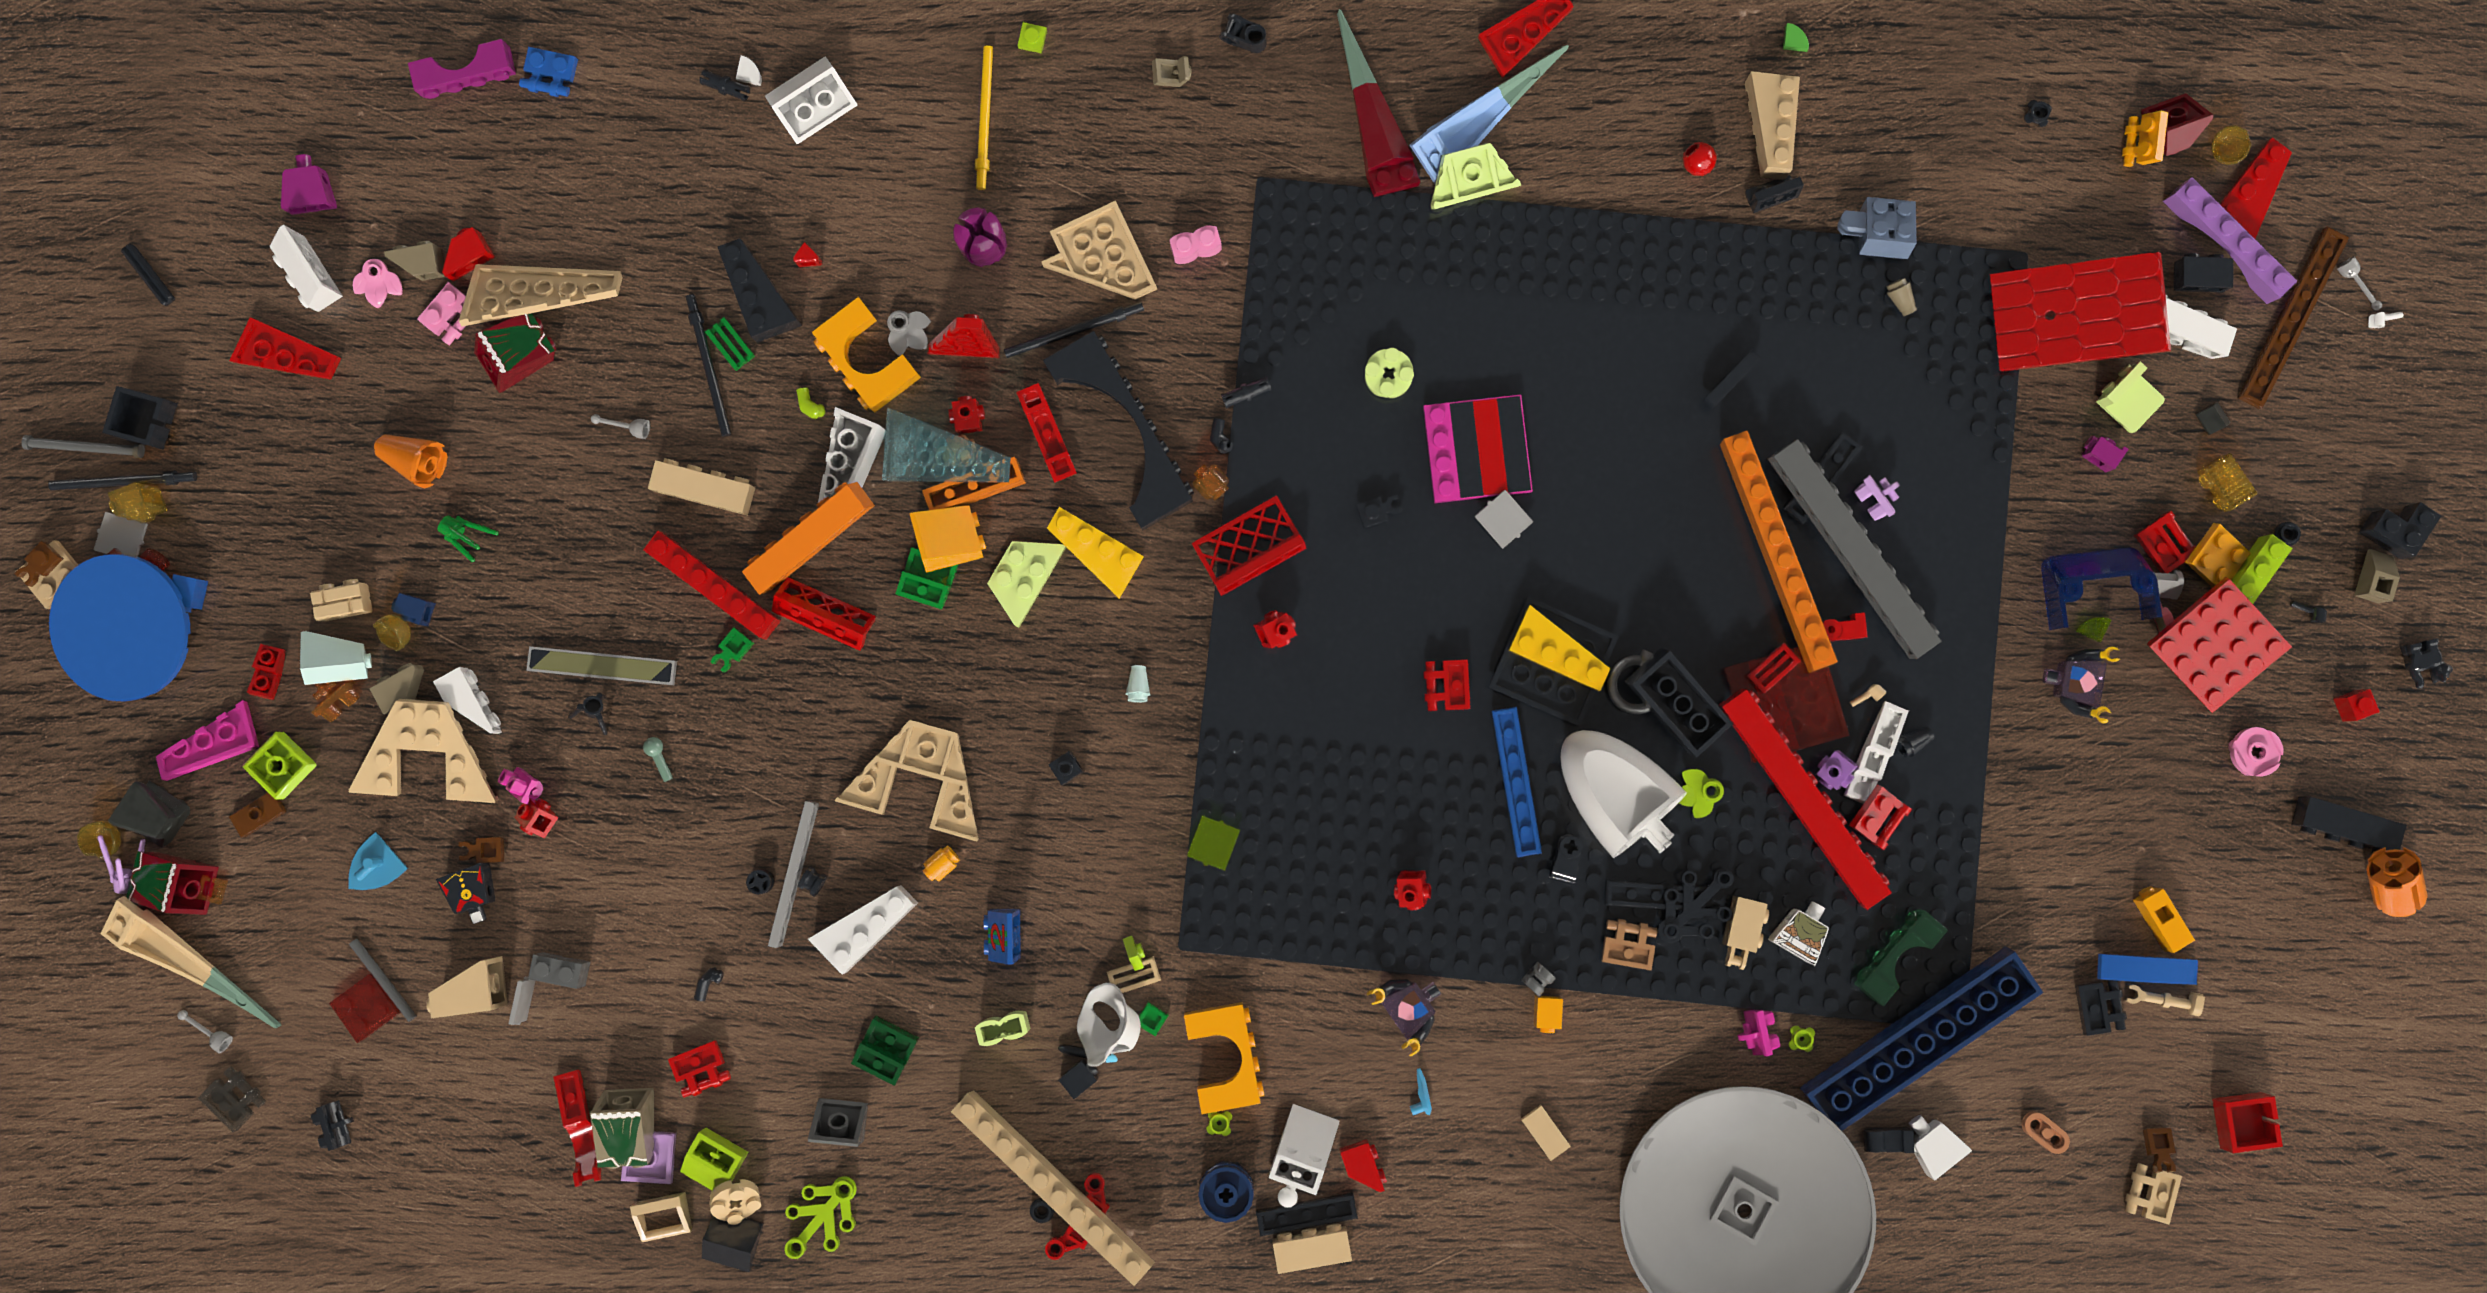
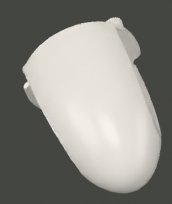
(1618, 791)

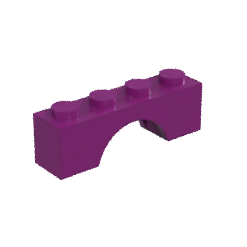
(491, 63)

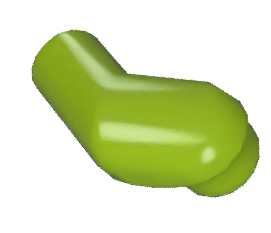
(807, 406)

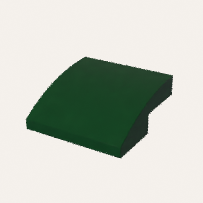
(885, 1050)

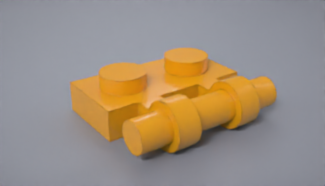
(2151, 139)

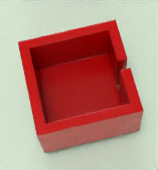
(2241, 1122)

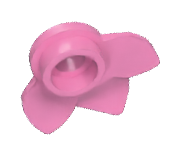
(376, 286)

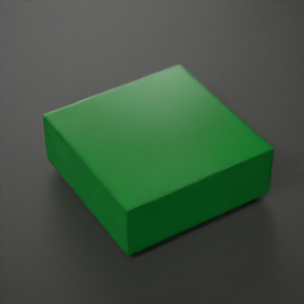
(1152, 1018)

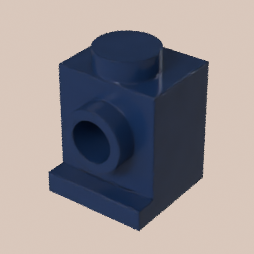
(413, 609)

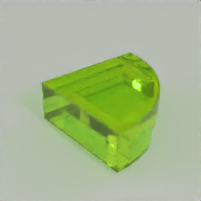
(2094, 628)

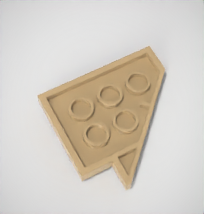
(1102, 253)

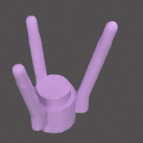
(120, 877)

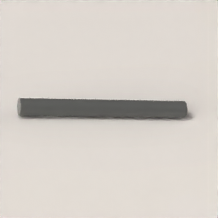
(383, 980)

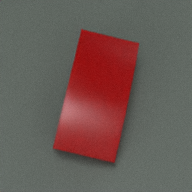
(268, 672)

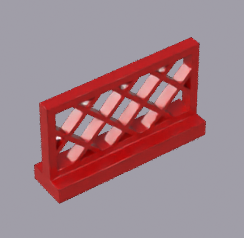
(1263, 561)

